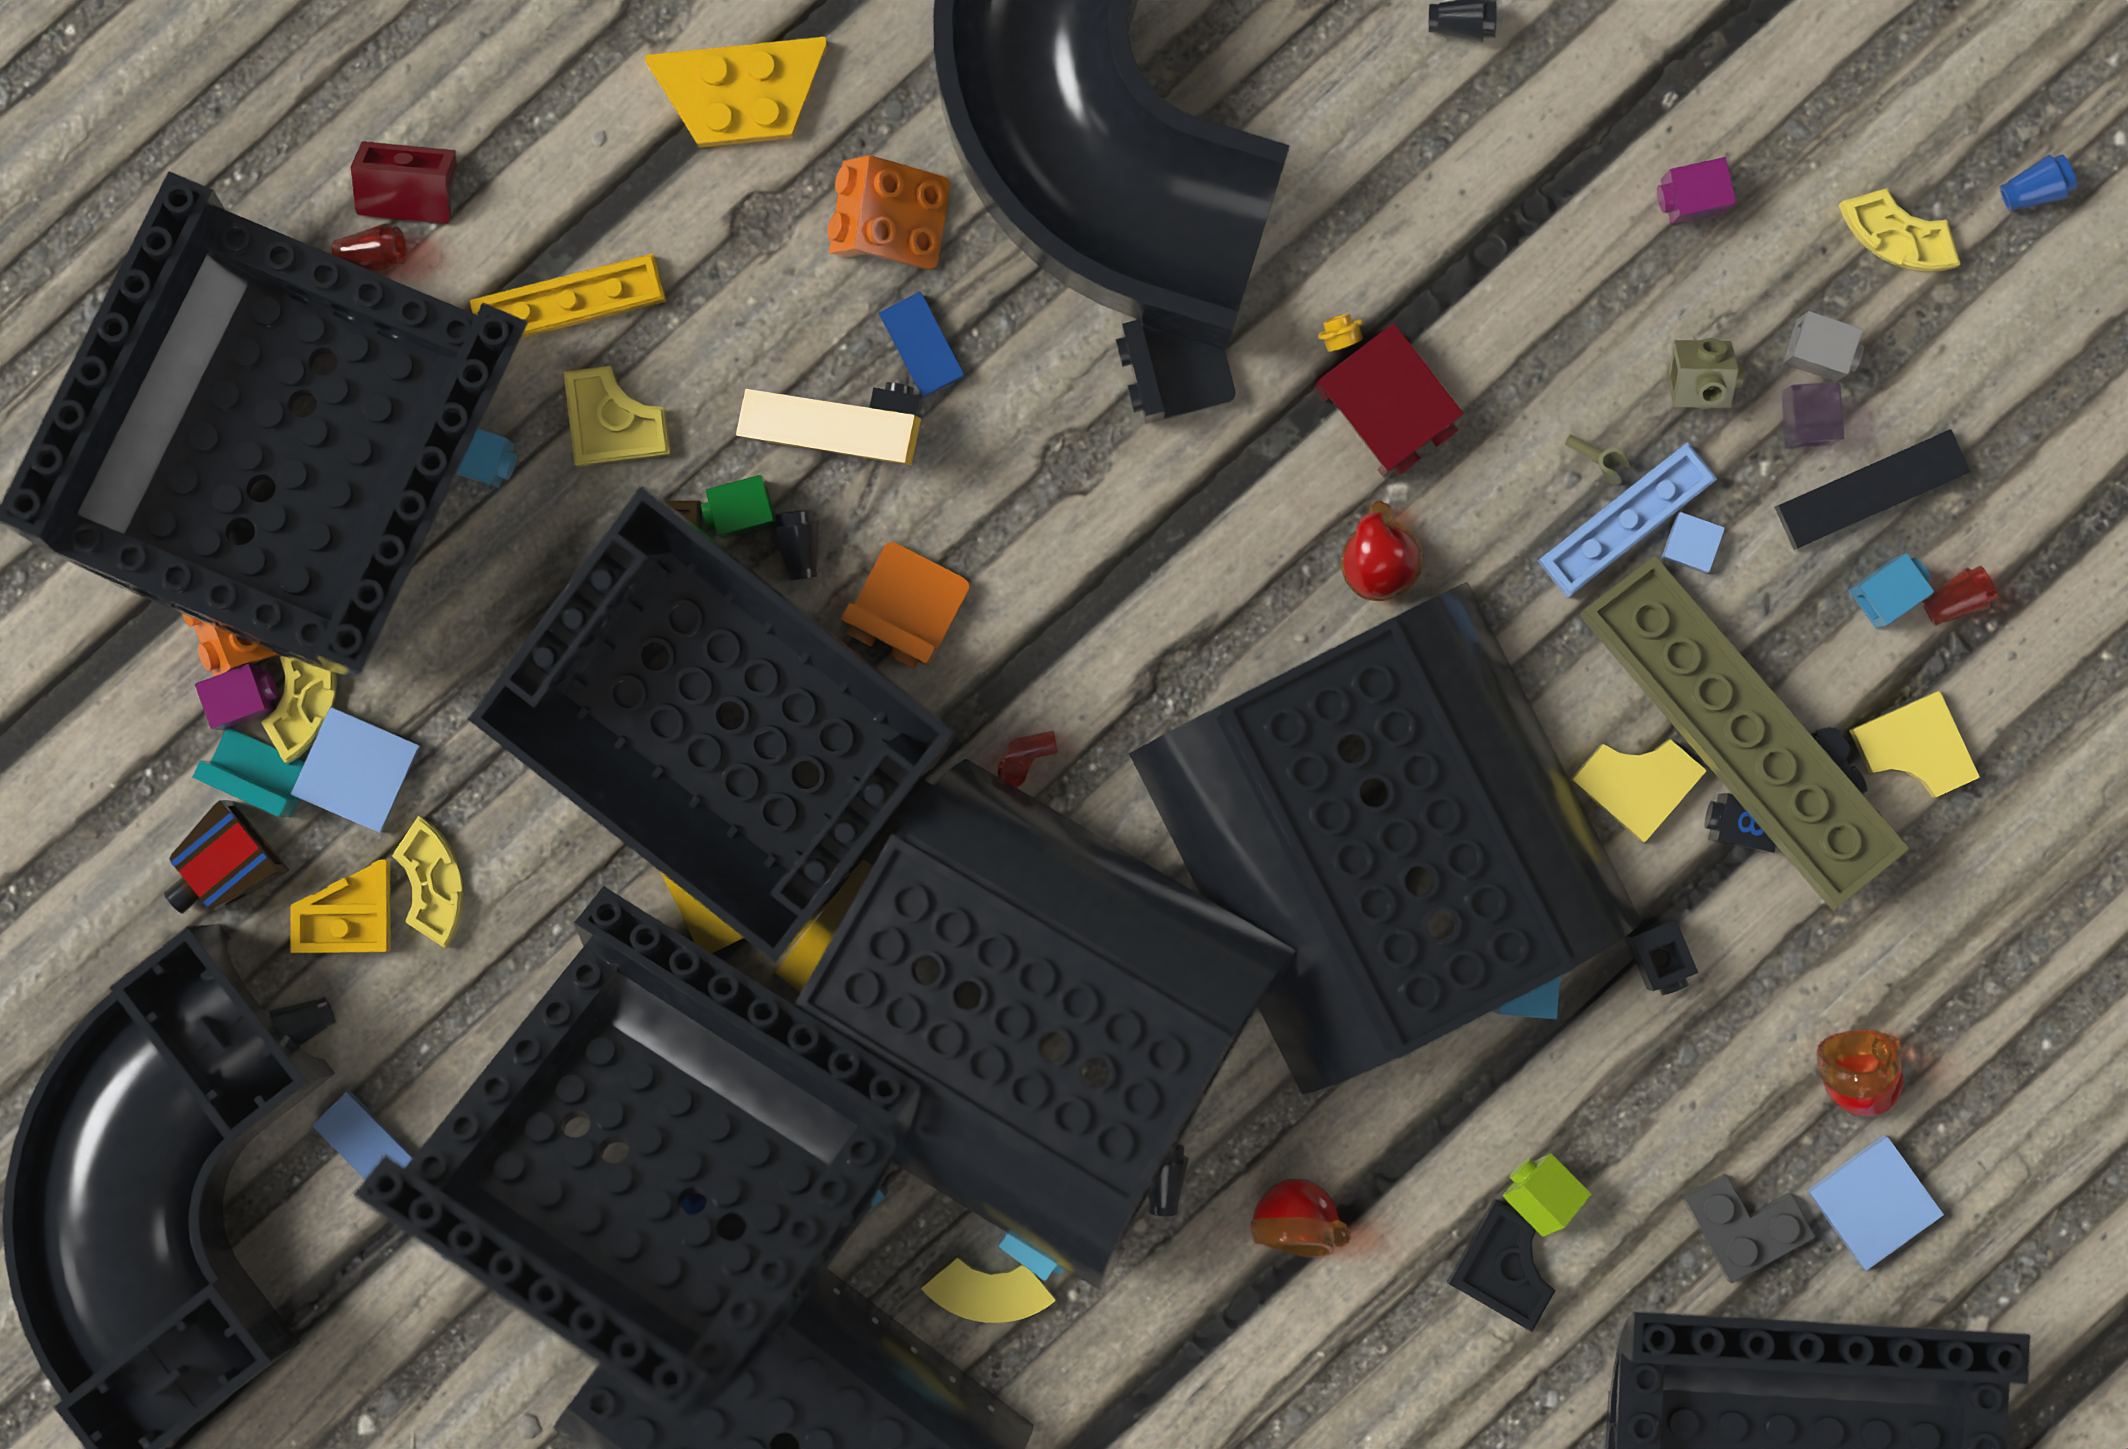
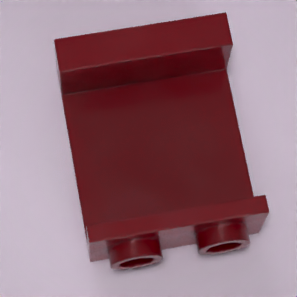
(1391, 400)

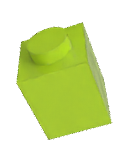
(1545, 1194)

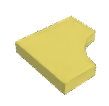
(608, 423)
(1919, 742)
(1639, 788)

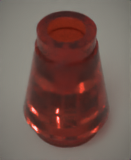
(373, 248)
(1961, 596)

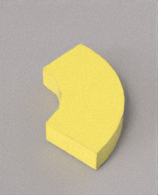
(1897, 235)
(302, 709)
(434, 882)
(988, 1295)

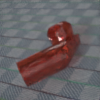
(1021, 754)

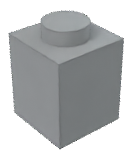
(1824, 346)

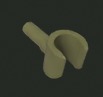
(1604, 459)

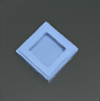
(1693, 542)

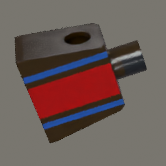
(222, 861)

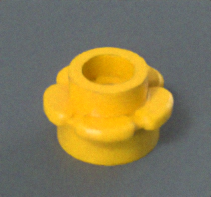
(1340, 332)

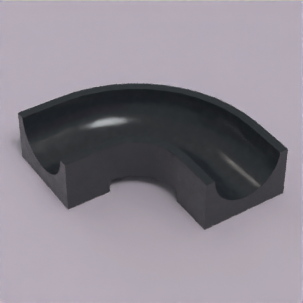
(1098, 167)
(122, 1195)

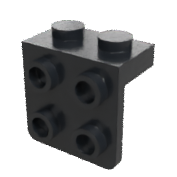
(1172, 373)

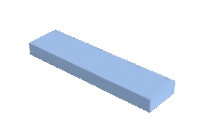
(1627, 520)

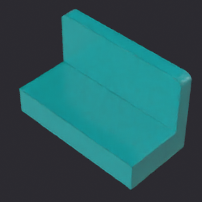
(252, 773)

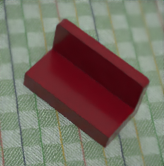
(403, 182)

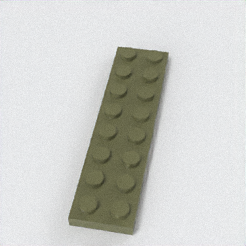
(1744, 733)

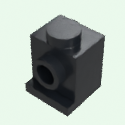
(1679, 964)

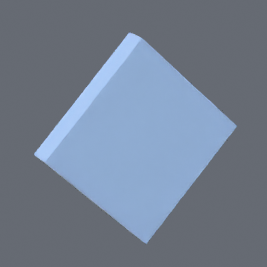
(355, 769)
(1874, 1202)

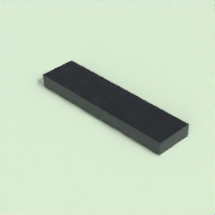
(1872, 489)

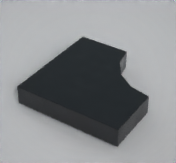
(1500, 1268)

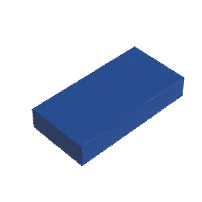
(921, 344)

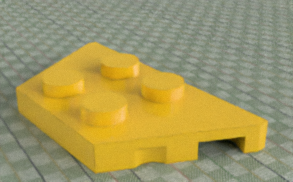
(741, 89)

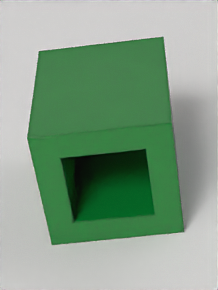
(739, 508)

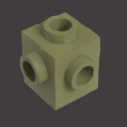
(1704, 373)

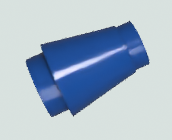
(2041, 183)

